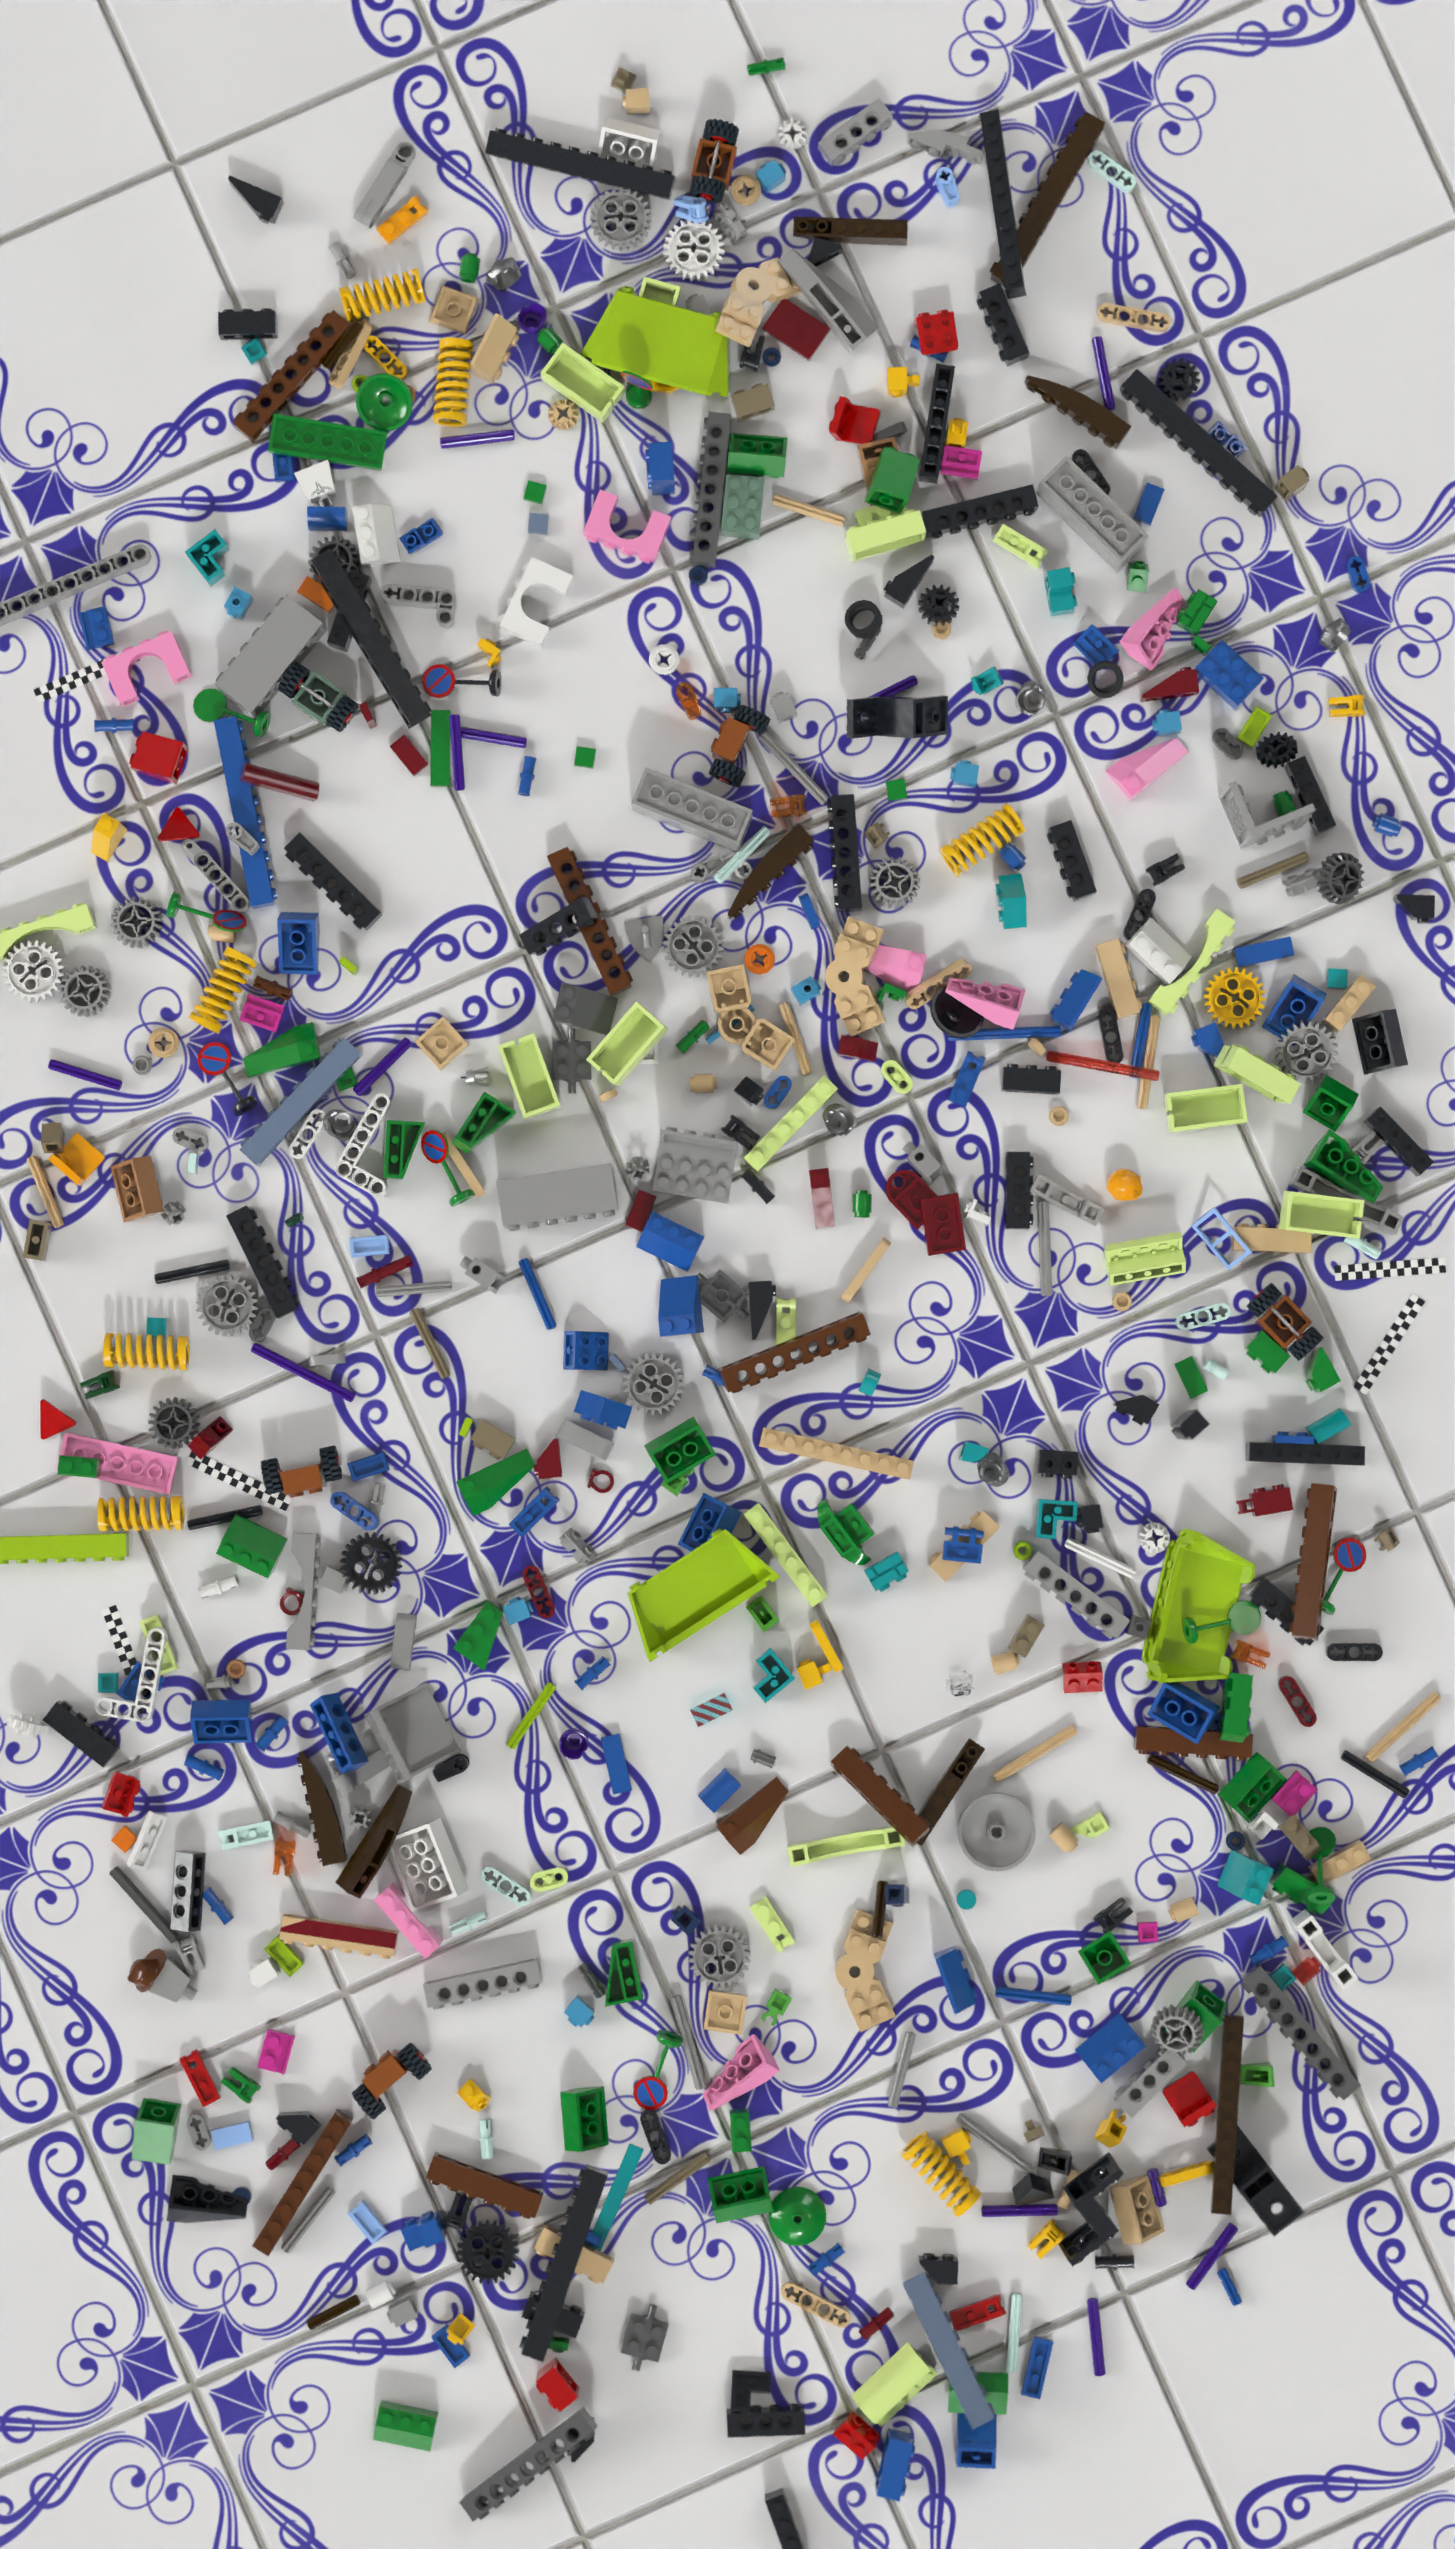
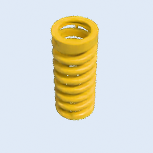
(379, 296)
(459, 347)
(1007, 815)
(218, 991)
(181, 1357)
(176, 1517)
(923, 2141)

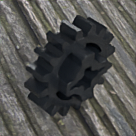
(1174, 372)
(938, 596)
(1276, 750)

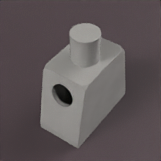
(928, 1168)
(487, 1277)
(173, 1982)

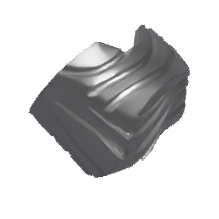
(504, 273)
(1334, 634)
(1030, 698)
(839, 1119)
(339, 1124)
(993, 1470)

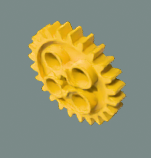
(1243, 983)

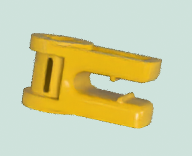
(1351, 702)
(1050, 2232)

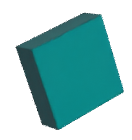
(254, 351)
(1337, 978)
(156, 1326)
(107, 1682)
(1282, 1977)

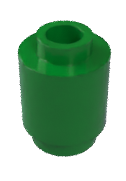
(469, 268)
(549, 340)
(1283, 803)
(862, 1204)

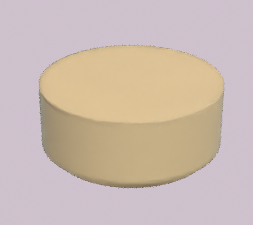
(941, 632)
(1037, 1047)
(608, 1095)
(1058, 1116)
(1121, 1301)

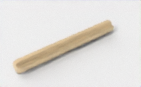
(1148, 1061)
(1403, 1726)
(1035, 1753)

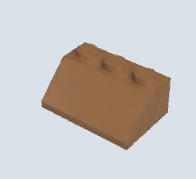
(137, 1188)

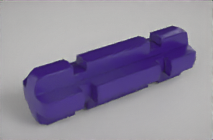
(1157, 2190)

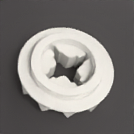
(786, 140)
(664, 650)
(1146, 1532)

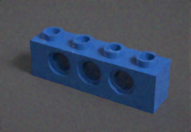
(339, 1732)

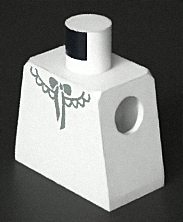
(317, 483)

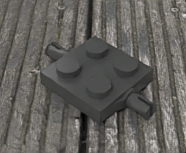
(570, 1060)
(722, 1296)
(644, 2337)

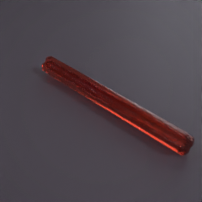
(1102, 1065)

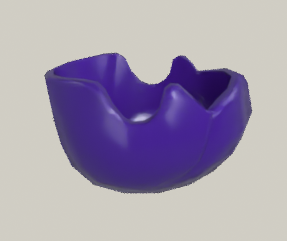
(532, 318)
(573, 1744)

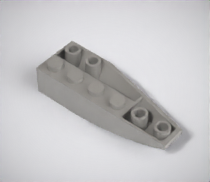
(830, 300)

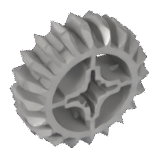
(890, 874)
(119, 924)
(77, 993)
(1178, 2039)

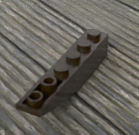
(852, 230)
(1082, 409)
(772, 866)
(949, 1784)
(322, 1815)
(375, 1844)

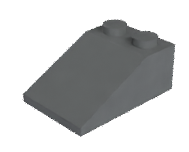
(584, 1009)

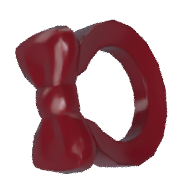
(596, 1473)
(289, 1591)

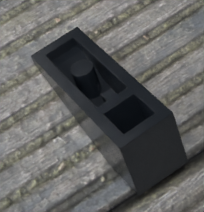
(261, 202)
(905, 584)
(760, 1297)

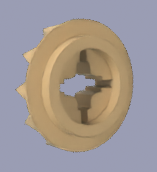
(751, 183)
(563, 423)
(158, 1035)

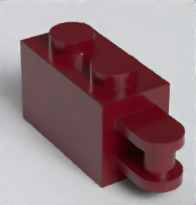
(1267, 1501)

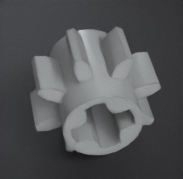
(637, 1168)
(173, 1213)
(359, 1823)

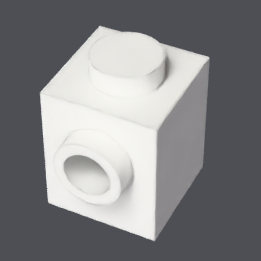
(262, 1972)

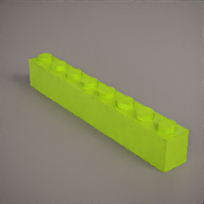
(64, 1546)

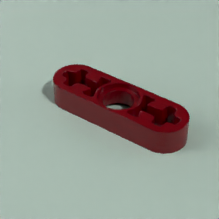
(546, 1594)
(1294, 1686)

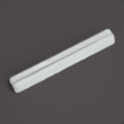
(1100, 1558)

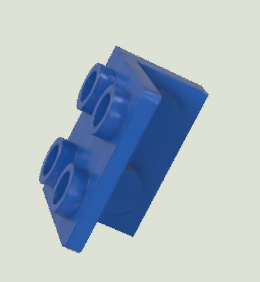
(585, 1350)

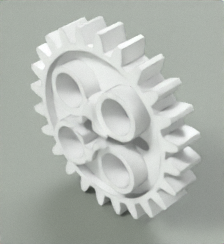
(695, 232)
(43, 985)

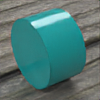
(869, 1382)

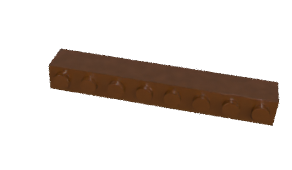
(1314, 1561)
(302, 2182)

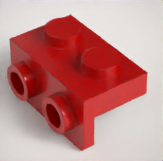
(1082, 1677)
(121, 1794)
(857, 2435)

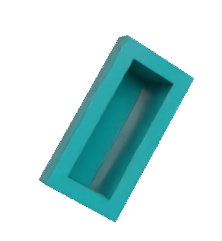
(1328, 1426)
(972, 1452)

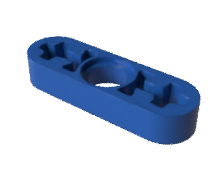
(346, 1510)

